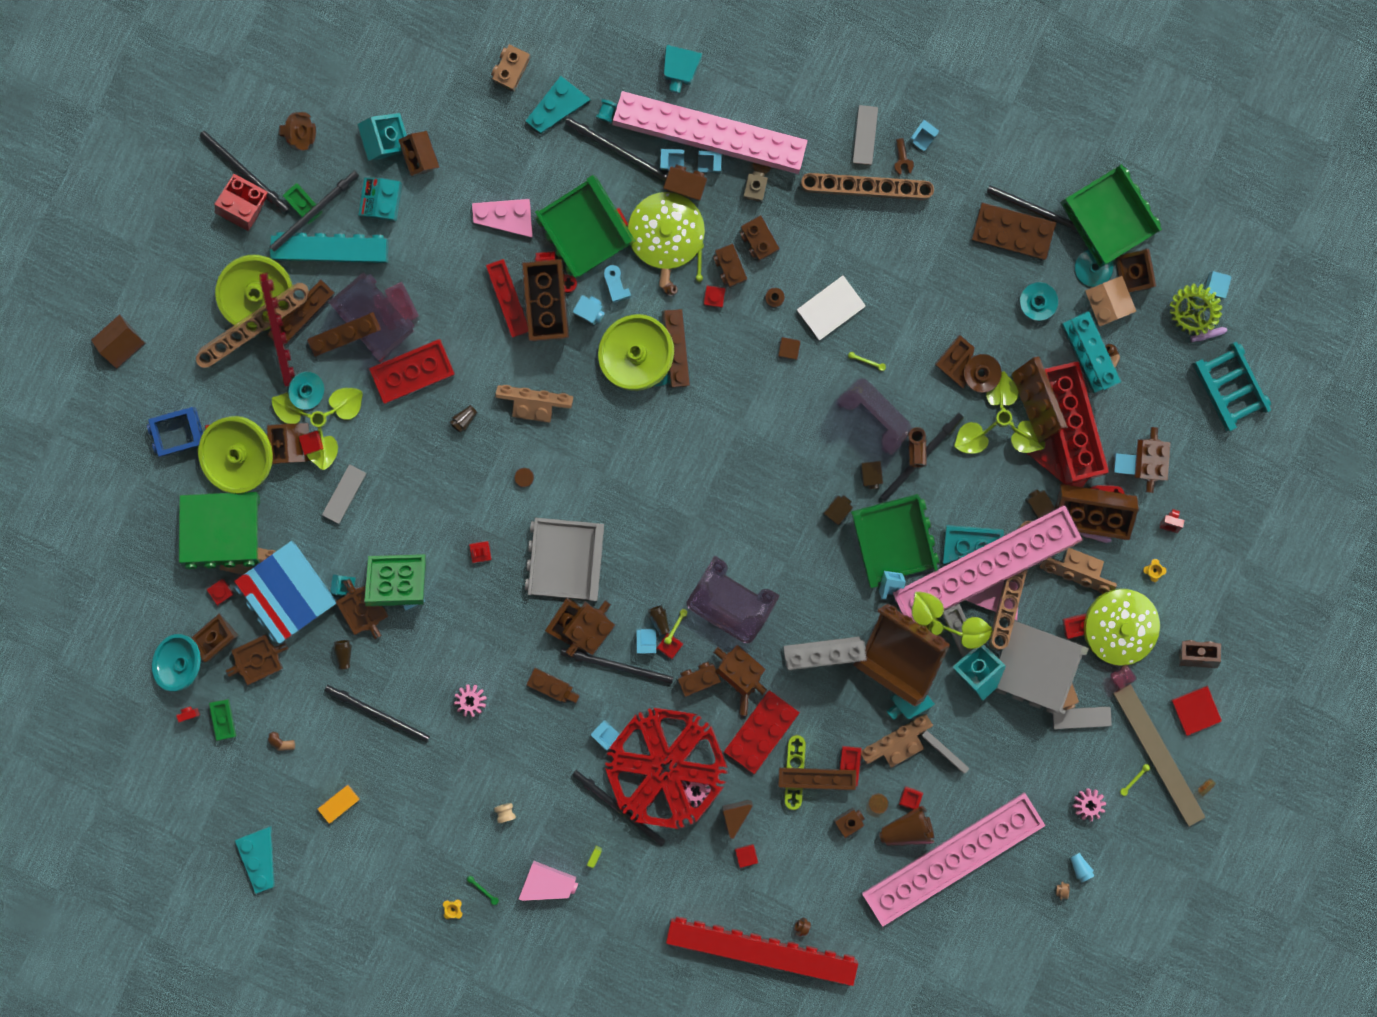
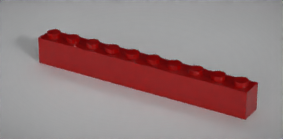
(761, 951)

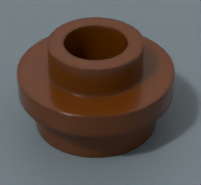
(779, 292)
(802, 927)

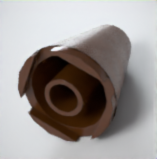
(909, 829)

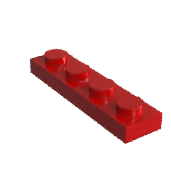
(508, 298)

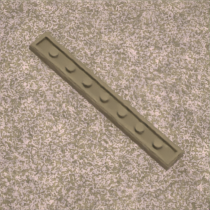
(1159, 755)

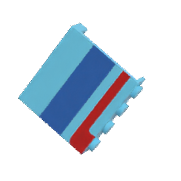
(285, 592)

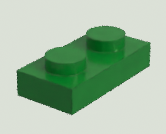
(300, 201)
(222, 719)

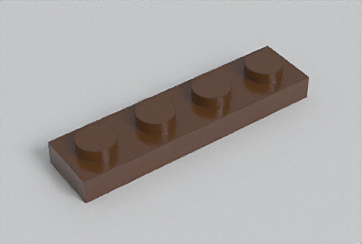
(296, 319)
(344, 334)
(678, 372)
(817, 778)

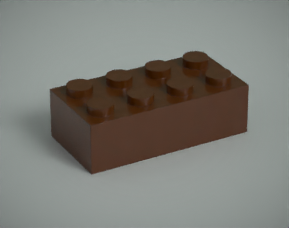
(1099, 511)

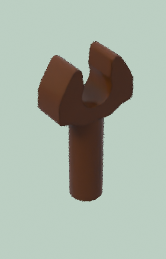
(902, 158)
(744, 702)

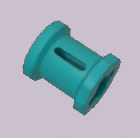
(606, 111)

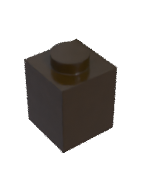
(871, 474)
(1040, 503)
(838, 509)

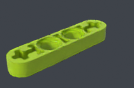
(801, 748)

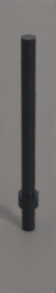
(583, 130)
(342, 186)
(272, 196)
(1032, 207)
(948, 429)
(580, 656)
(343, 696)
(590, 785)

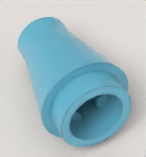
(1082, 868)

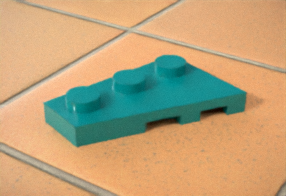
(557, 103)
(965, 540)
(258, 858)

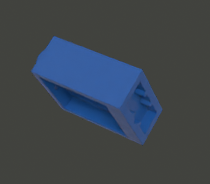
(195, 426)

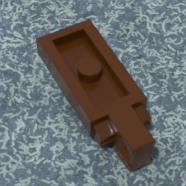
(551, 686)

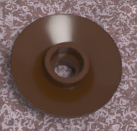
(991, 375)

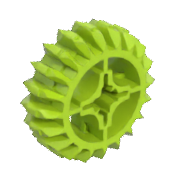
(1191, 295)

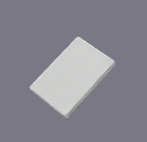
(831, 307)

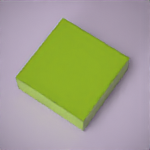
(594, 857)

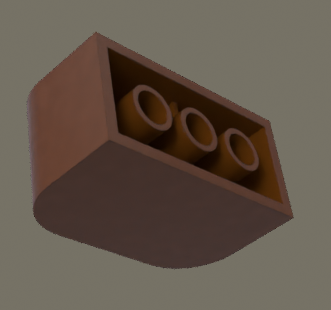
(545, 300)

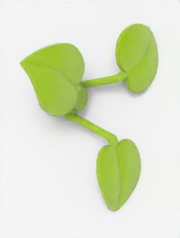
(346, 405)
(972, 438)
(928, 608)

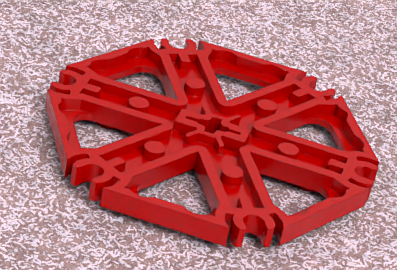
(648, 765)

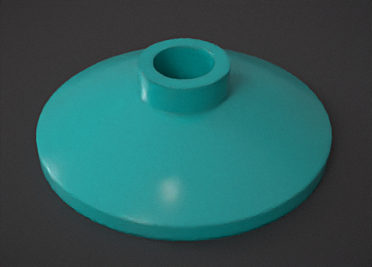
(1087, 275)
(1047, 296)
(313, 393)

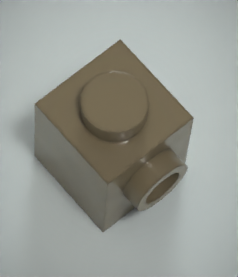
(755, 186)

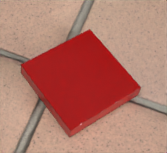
(1196, 710)

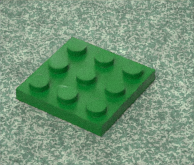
(395, 580)

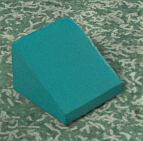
(338, 586)

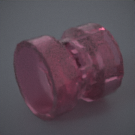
(1123, 677)

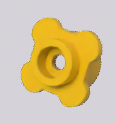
(1154, 575)
(452, 914)

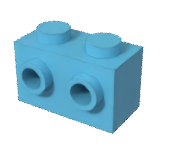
(589, 310)

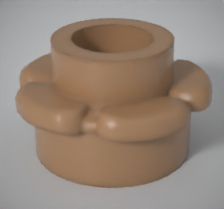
(1063, 891)

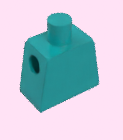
(680, 66)
(902, 706)

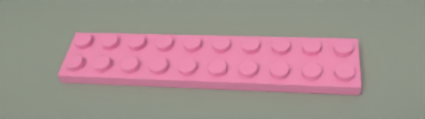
(710, 132)
(995, 561)
(953, 859)

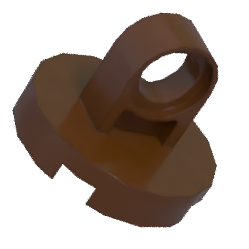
(298, 131)

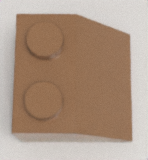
(1110, 301)

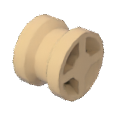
(504, 813)

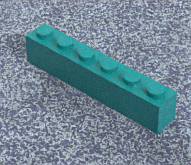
(332, 248)

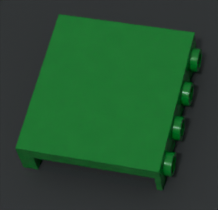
(1111, 215)
(584, 227)
(218, 530)
(895, 538)

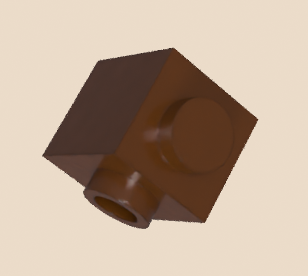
(850, 822)

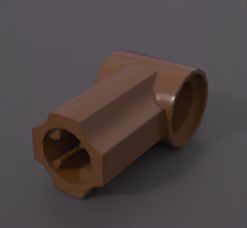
(917, 450)

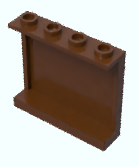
(903, 655)

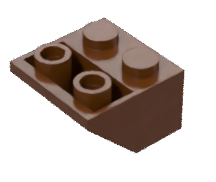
(286, 442)

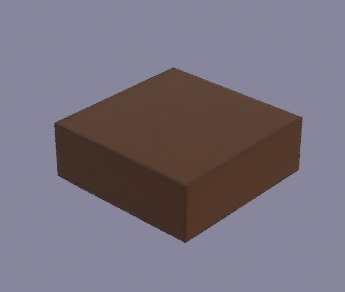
(789, 348)

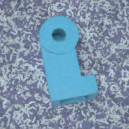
(613, 276)

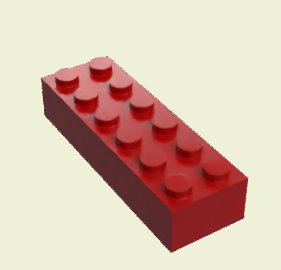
(1079, 442)

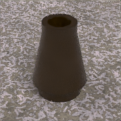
(463, 419)
(659, 619)
(343, 653)

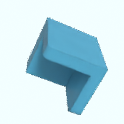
(924, 135)
(670, 158)
(709, 162)
(1218, 283)
(1125, 463)
(890, 583)
(646, 641)
(605, 734)

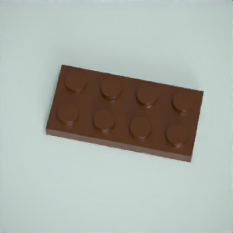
(1013, 231)
(1039, 399)

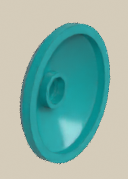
(176, 662)

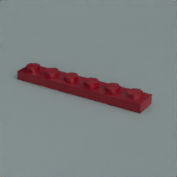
(275, 322)

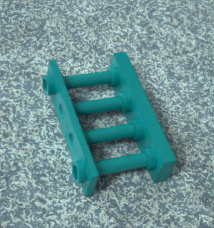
(1091, 352)
(1221, 402)

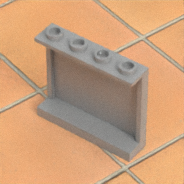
(565, 558)
(824, 652)
(1039, 667)

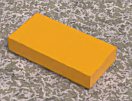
(338, 804)

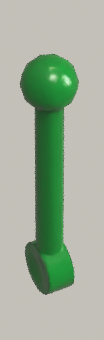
(494, 900)

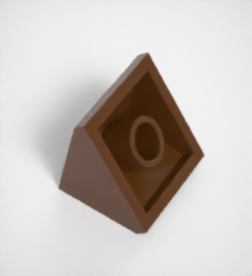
(1136, 270)
(117, 341)
(562, 619)
(214, 637)
(735, 815)

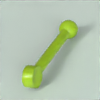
(699, 277)
(851, 355)
(683, 613)
(1124, 791)

